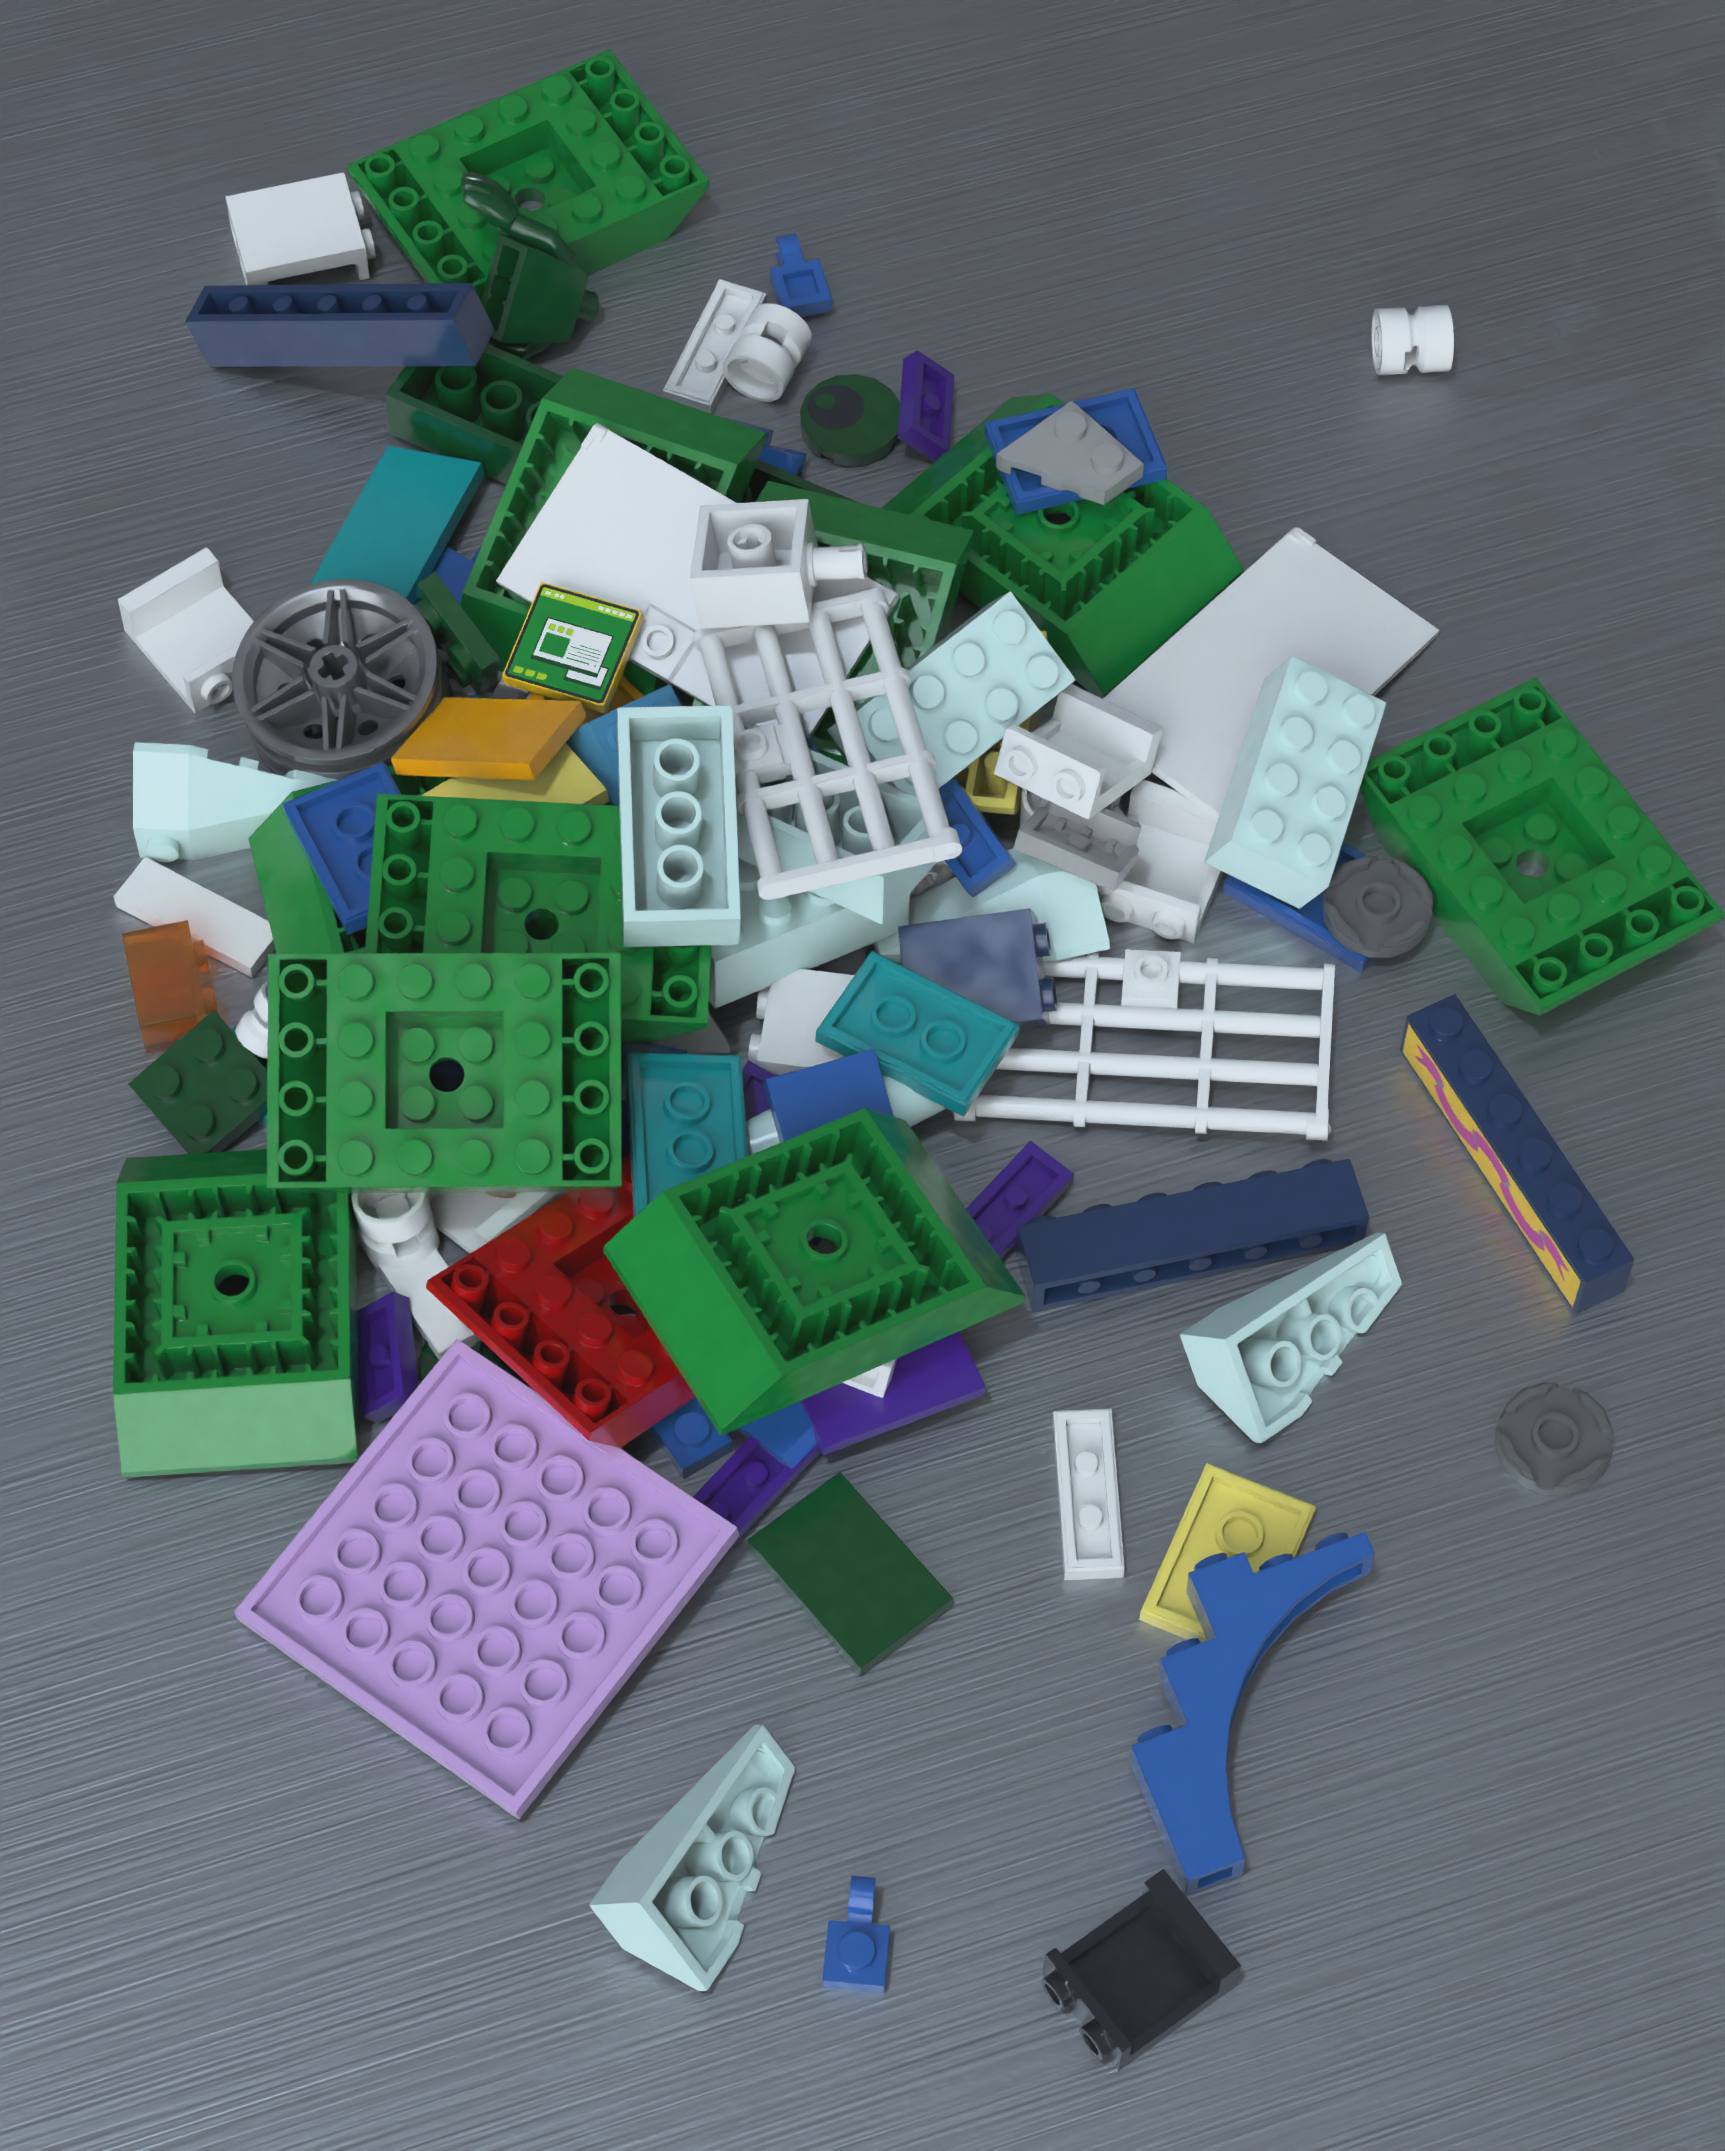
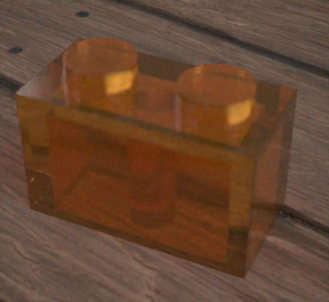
(167, 982)

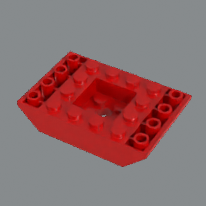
(546, 1311)

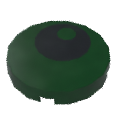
(850, 419)

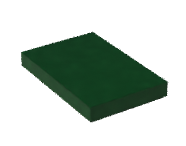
(850, 1573)

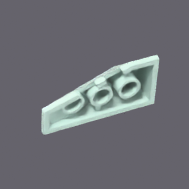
(201, 805)
(1054, 895)
(1279, 1341)
(688, 1877)

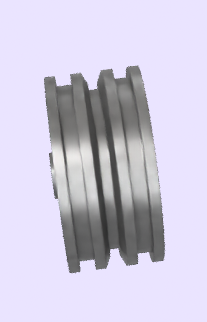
(344, 689)

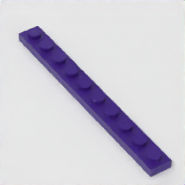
(1019, 1193)

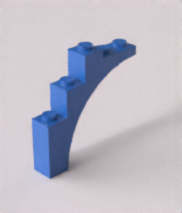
(1241, 1617)

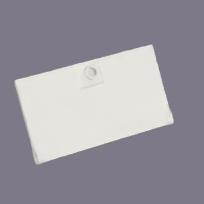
(627, 535)
(1213, 668)

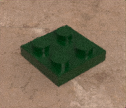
(470, 654)
(205, 1087)

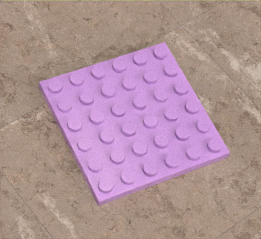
(487, 1577)

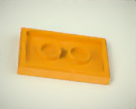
(488, 738)

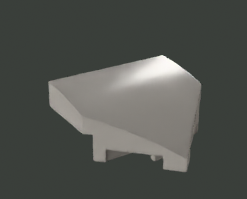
(1091, 849)

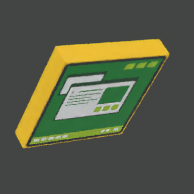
(573, 647)

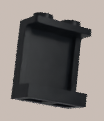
(1141, 1973)

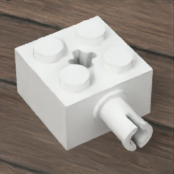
(762, 563)

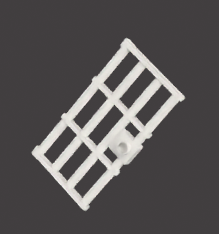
(782, 750)
(1151, 1002)

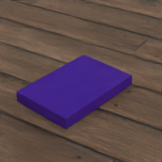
(920, 1386)

